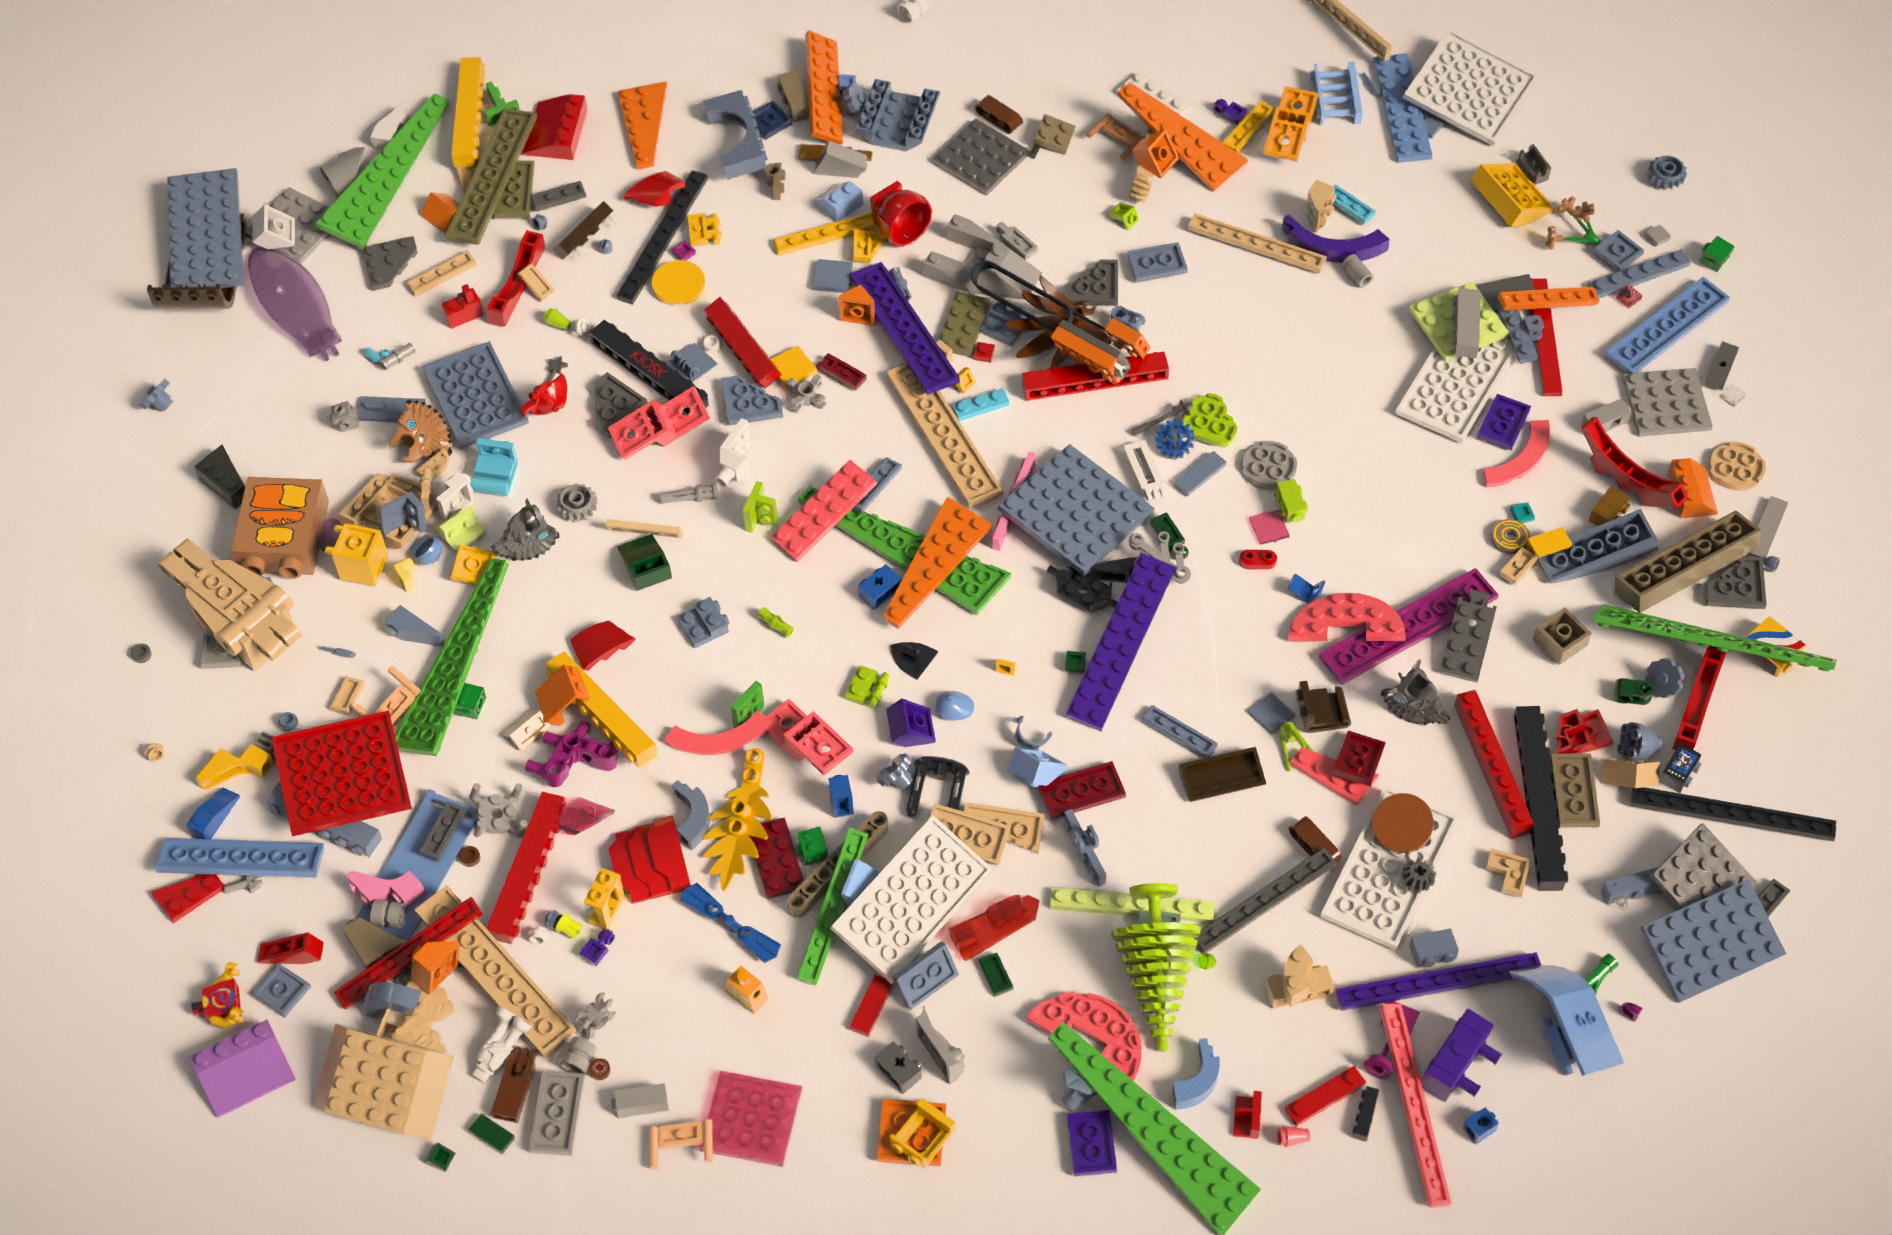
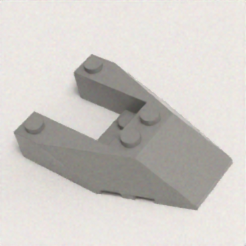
(987, 247)

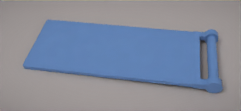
(426, 870)

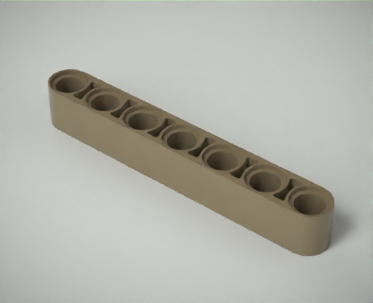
(814, 880)

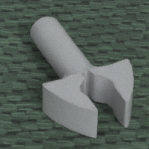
(246, 883)

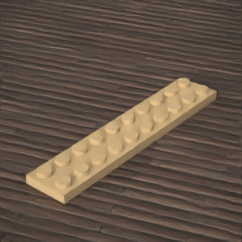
(946, 438)
(501, 976)

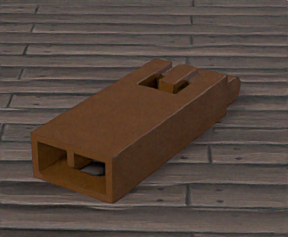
(512, 1089)

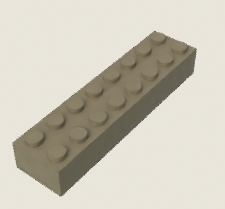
(1687, 561)

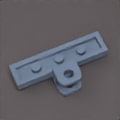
(1521, 333)
(1085, 843)

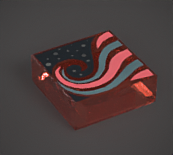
(1629, 296)

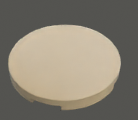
(1736, 466)

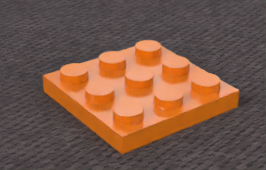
(893, 1117)

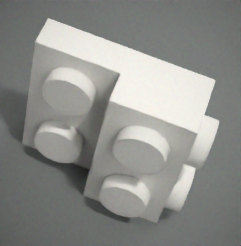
(457, 496)

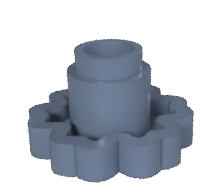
(853, 100)
(157, 396)
(1665, 677)
(896, 772)

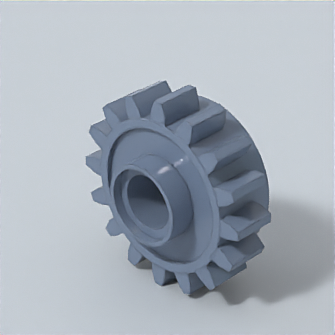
(1667, 172)

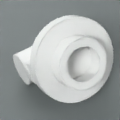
(581, 328)

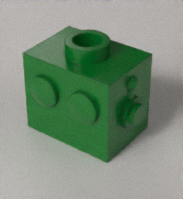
(1716, 253)
(470, 701)
(812, 846)

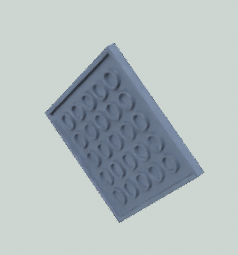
(1076, 509)

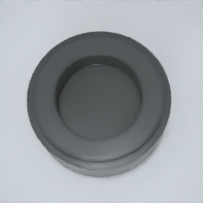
(141, 653)

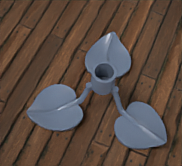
(1077, 1090)

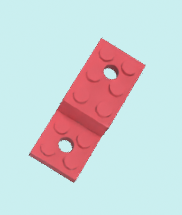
(658, 423)
(807, 737)

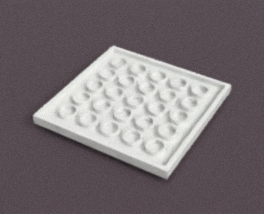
(1470, 87)

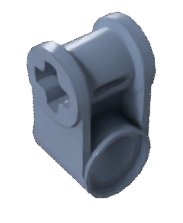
(1128, 317)

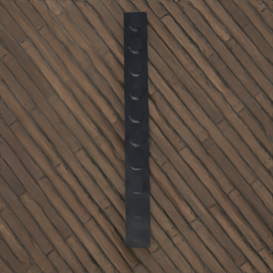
(662, 237)
(1734, 813)

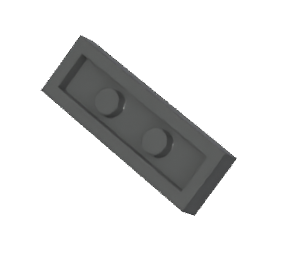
(558, 196)
(442, 831)

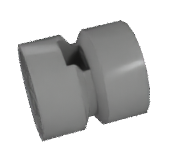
(390, 914)
(579, 1054)

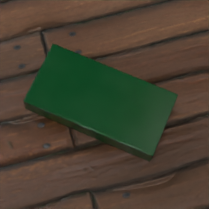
(995, 974)
(491, 1133)

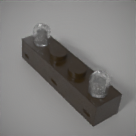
(588, 226)

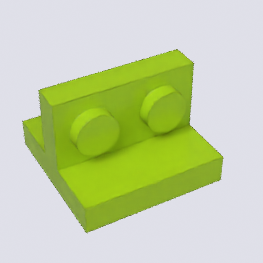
(759, 509)

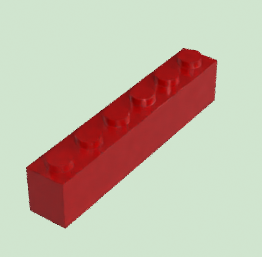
(743, 343)

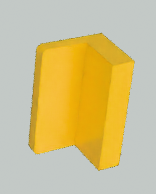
(1548, 542)

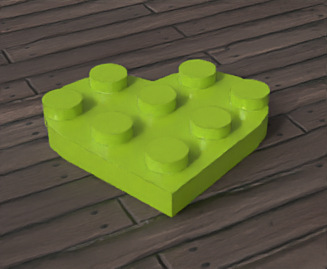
(1211, 421)

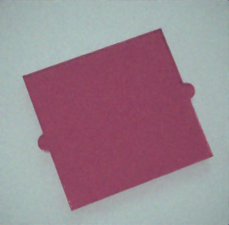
(1269, 527)

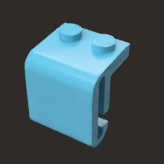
(494, 467)

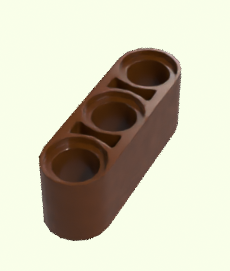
(998, 114)
(1312, 838)

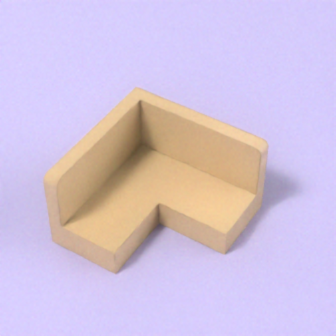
(1631, 772)

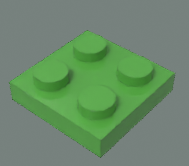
(747, 704)

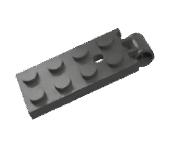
(1465, 642)

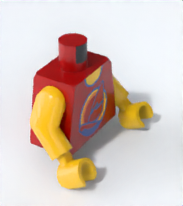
(221, 1000)

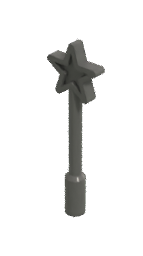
(556, 366)
(1178, 409)

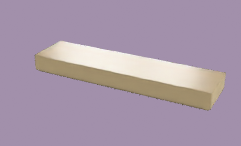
(441, 273)
(644, 528)

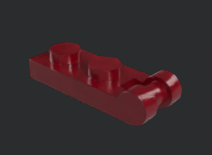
(841, 371)

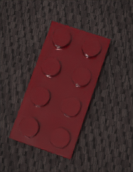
(1082, 790)
(777, 860)

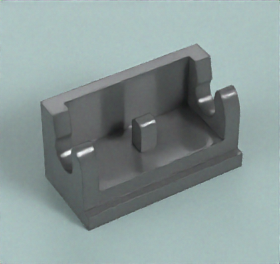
(1534, 165)

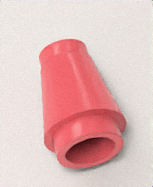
(1292, 1135)

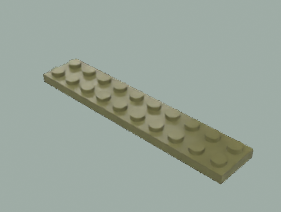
(491, 176)

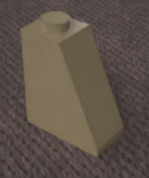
(369, 941)

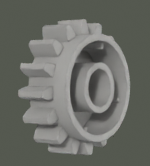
(577, 502)

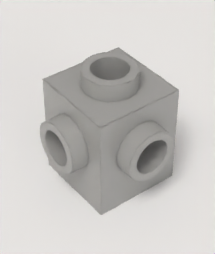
(344, 416)

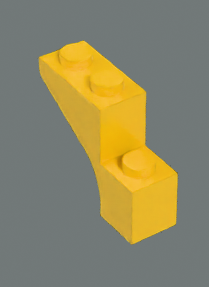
(227, 766)

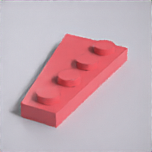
(1321, 768)

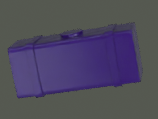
(1456, 1055)

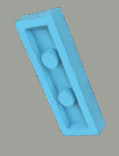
(1353, 206)
(980, 404)

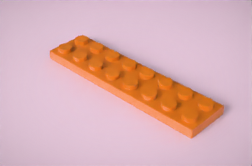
(823, 88)

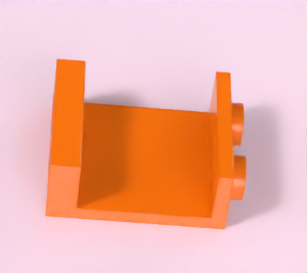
(560, 692)

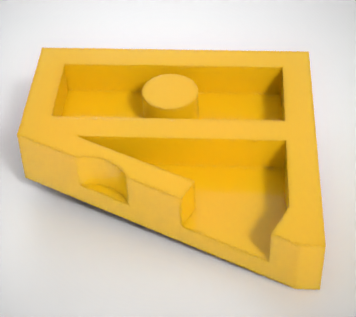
(866, 244)

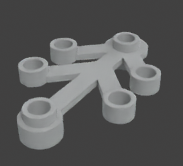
(1164, 556)

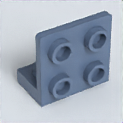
(403, 511)

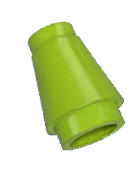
(557, 319)

